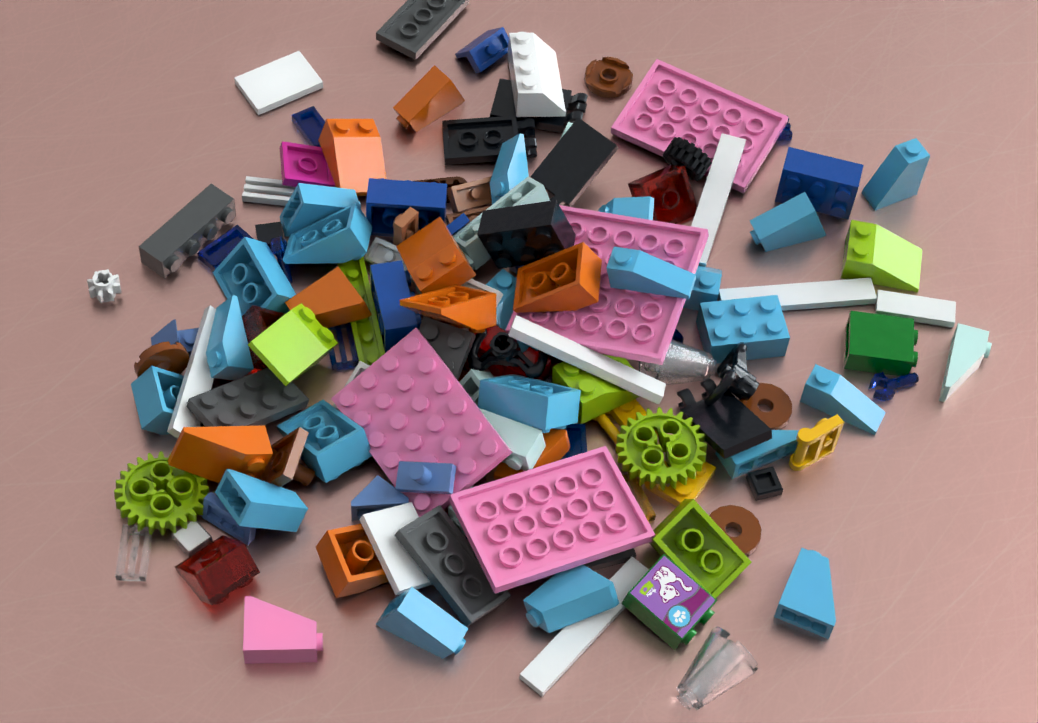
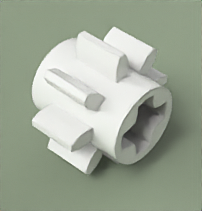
(104, 286)

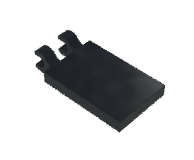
(504, 106)
(481, 138)
(574, 162)
(726, 424)

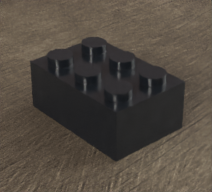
(525, 233)

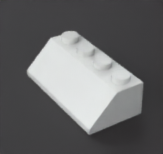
(534, 77)

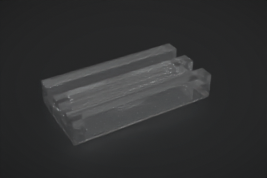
(130, 576)

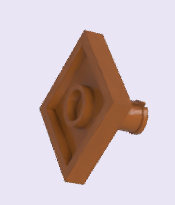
(285, 460)

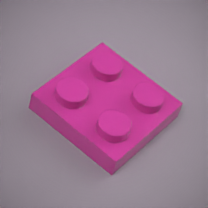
(304, 165)

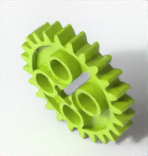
(685, 442)
(159, 494)

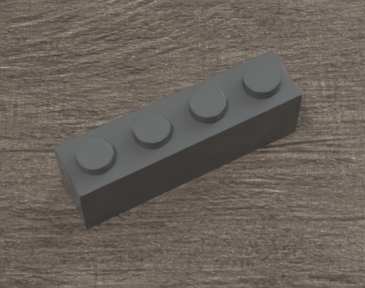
(187, 231)

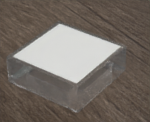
(192, 538)

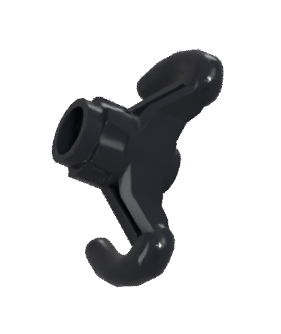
(506, 352)
(734, 377)

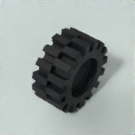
(685, 154)

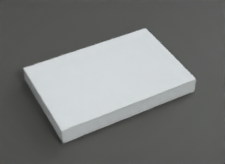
(278, 82)
(395, 560)

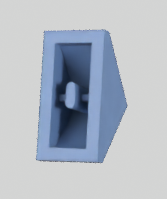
(376, 497)

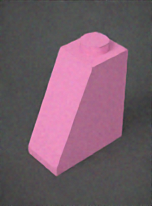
(278, 635)

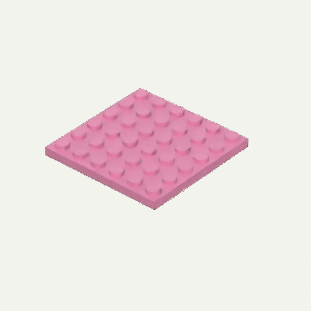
(624, 320)

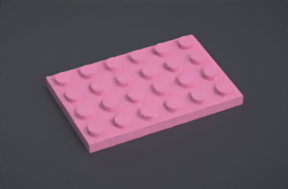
(688, 107)
(421, 414)
(551, 519)

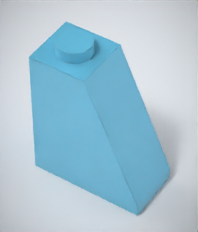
(897, 175)
(312, 203)
(787, 224)
(260, 503)
(809, 595)
(569, 599)
(423, 624)

